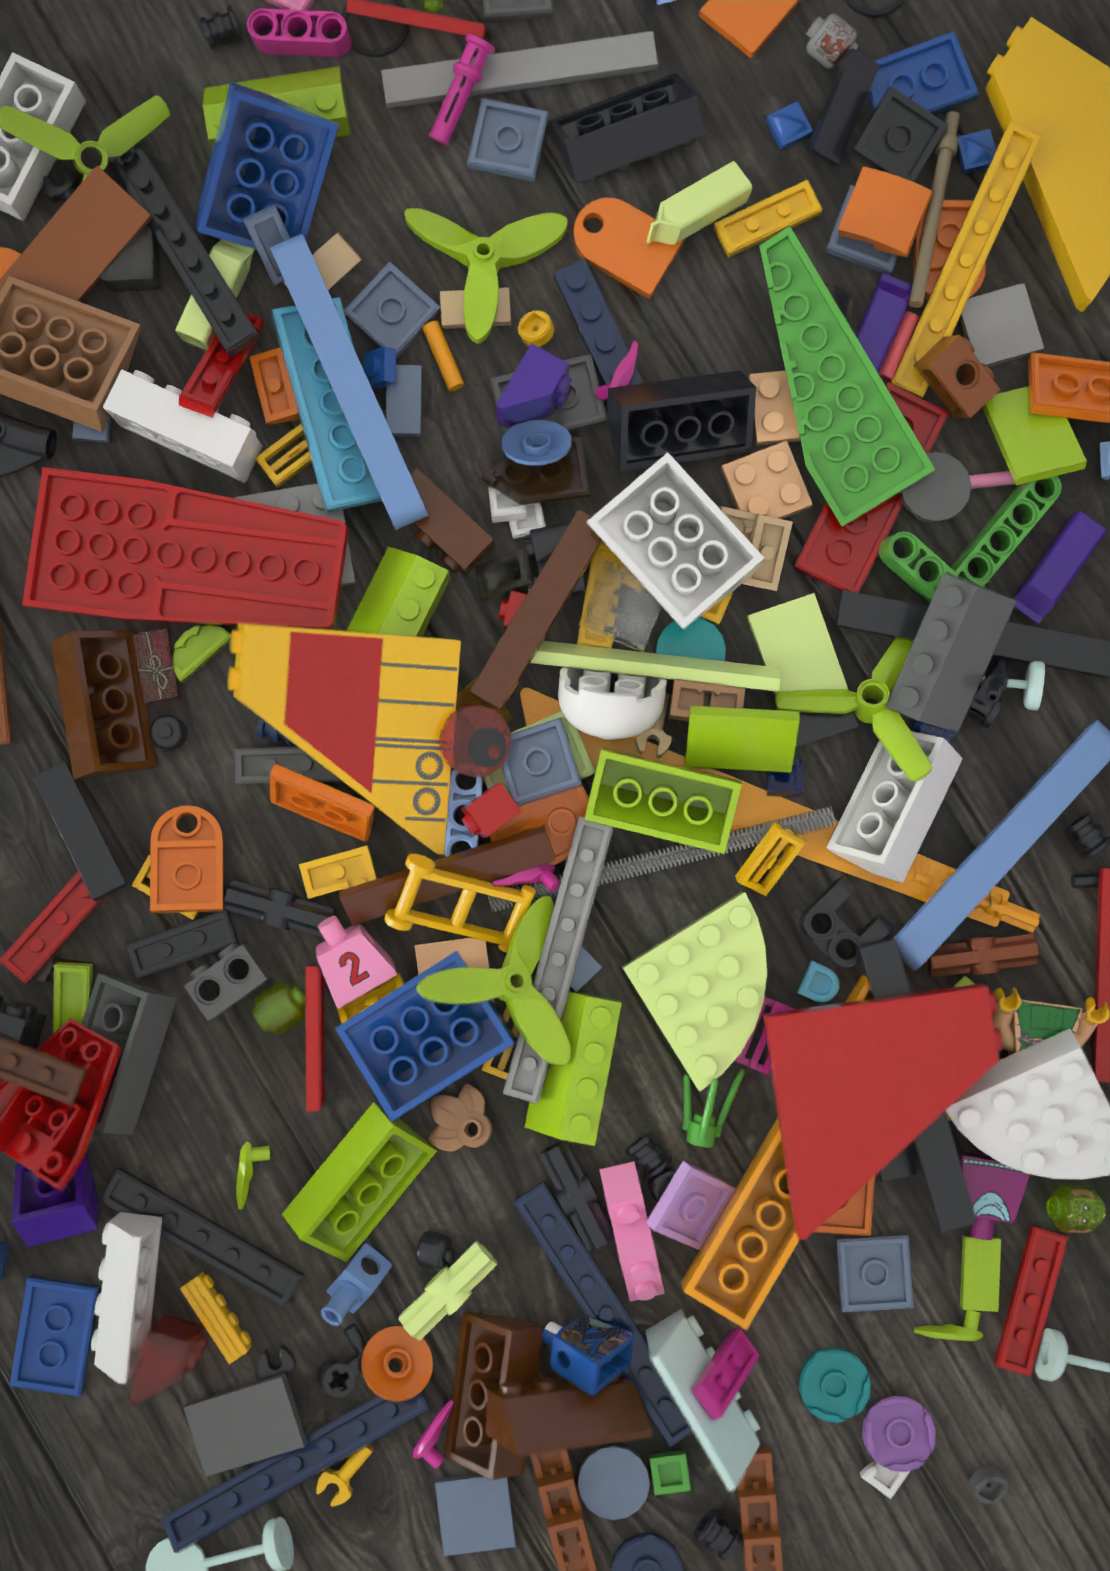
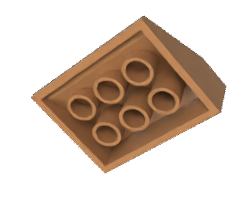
(61, 352)

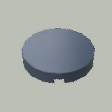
(613, 1481)

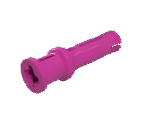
(441, 130)

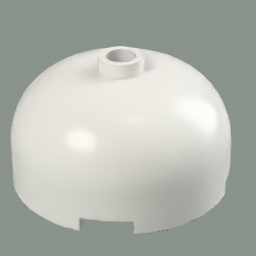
(607, 715)

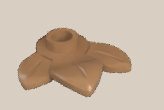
(454, 1118)

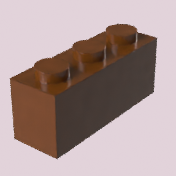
(449, 528)

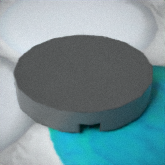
(940, 493)

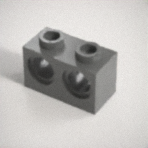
(231, 987)

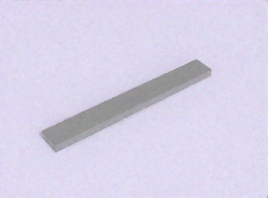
(525, 69)
(562, 947)

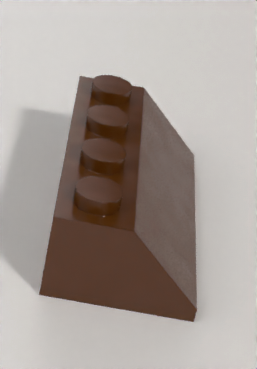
(102, 703)
(489, 1353)
(563, 1416)

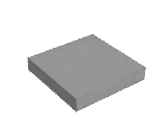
(1001, 325)

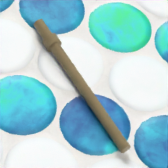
(945, 149)

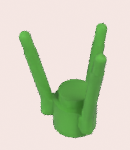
(703, 1127)

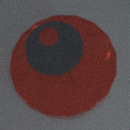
(475, 740)

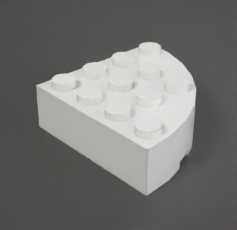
(1040, 1112)

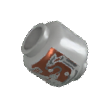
(830, 40)

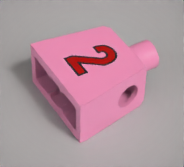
(351, 961)

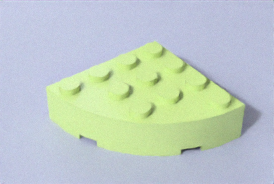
(706, 987)

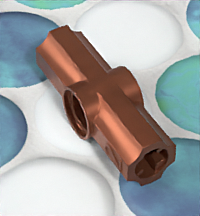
(983, 955)

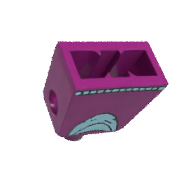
(993, 1190)

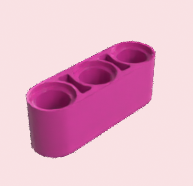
(287, 22)

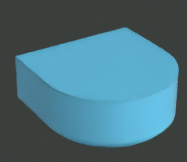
(819, 983)

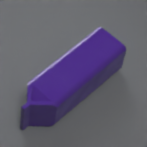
(883, 318)
(1058, 566)

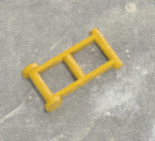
(424, 868)

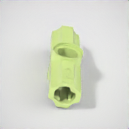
(447, 1290)

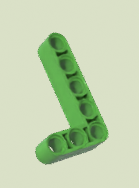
(980, 548)

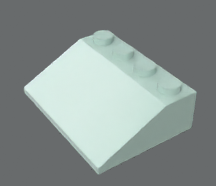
(680, 1361)

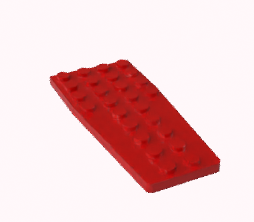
(179, 555)

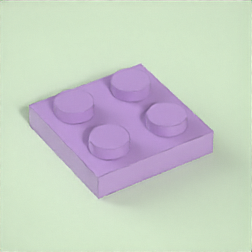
(690, 1205)

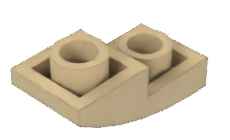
(335, 260)

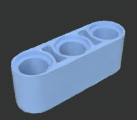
(457, 799)

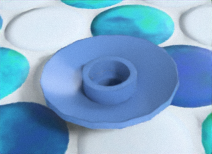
(536, 442)

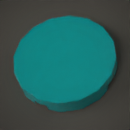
(697, 640)
(834, 1384)

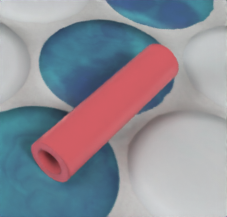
(898, 346)

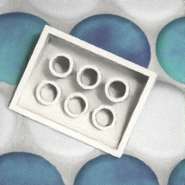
(676, 541)

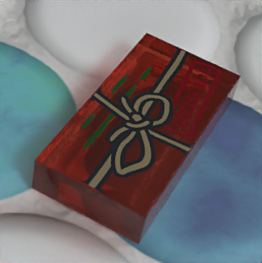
(155, 665)

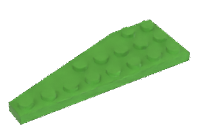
(843, 411)

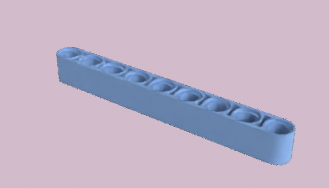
(349, 381)
(1004, 846)

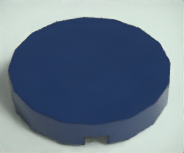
(646, 1553)

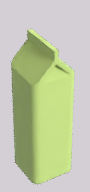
(700, 204)
(234, 265)

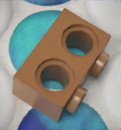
(689, 694)

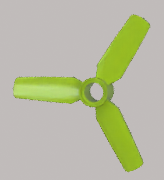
(62, 145)
(886, 723)

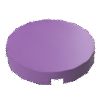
(899, 1433)

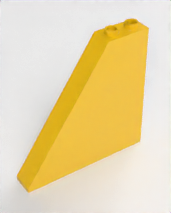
(1066, 99)

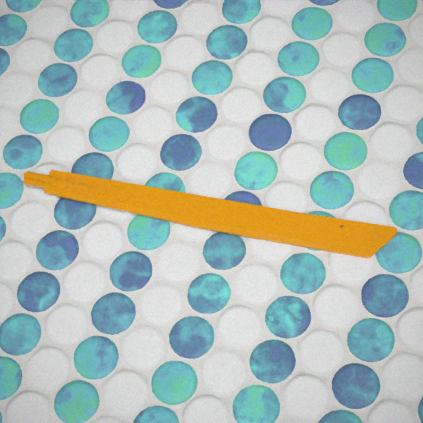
(756, 808)

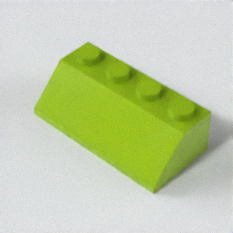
(313, 90)
(401, 595)
(663, 800)
(576, 1091)
(358, 1183)

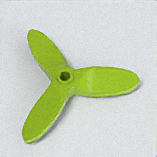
(486, 256)
(526, 1006)

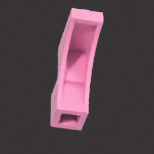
(631, 1232)

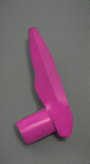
(622, 374)
(533, 875)
(424, 1446)

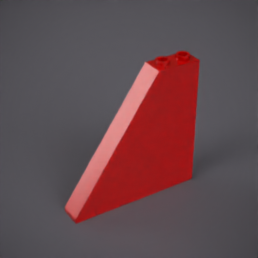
(867, 1081)

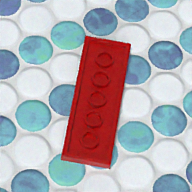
(847, 553)

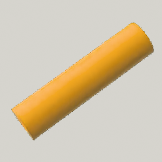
(443, 356)

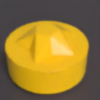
(536, 328)

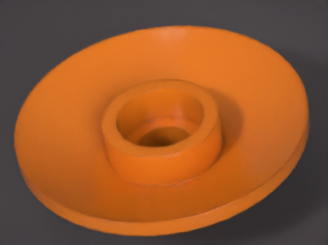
(414, 1361)

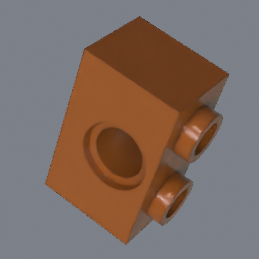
(940, 370)

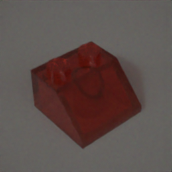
(167, 1355)

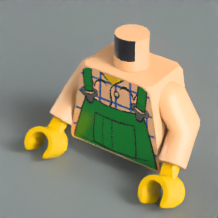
(1030, 1022)

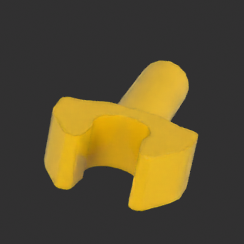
(343, 1475)

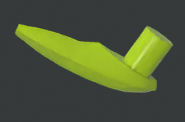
(245, 1169)
(954, 1332)

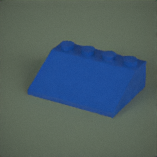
(263, 158)
(422, 1046)

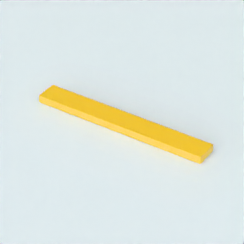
(969, 252)

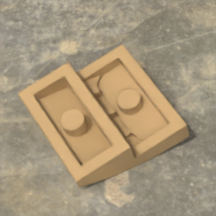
(769, 537)

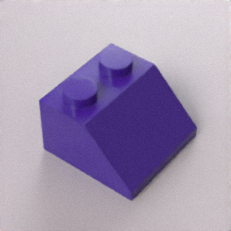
(535, 388)
(48, 1214)

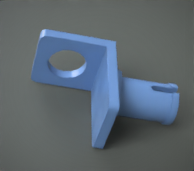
(354, 1286)

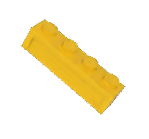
(216, 1317)

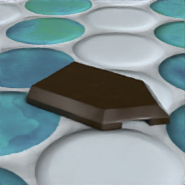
(542, 483)

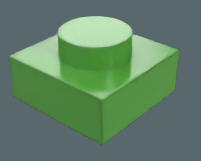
(669, 1472)

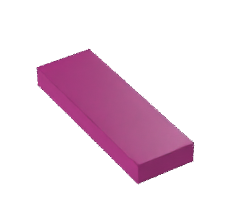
(725, 1373)

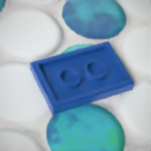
(927, 73)
(54, 1336)

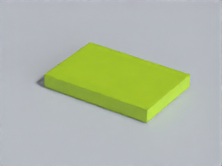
(1032, 443)
(741, 739)

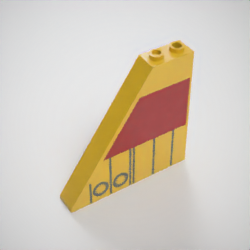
(360, 709)

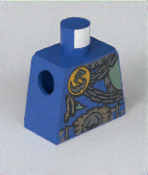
(589, 1352)

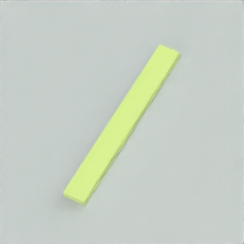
(658, 665)

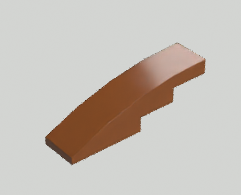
(563, 1511)
(759, 1515)

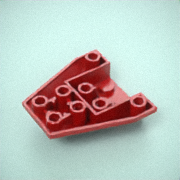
(47, 1132)

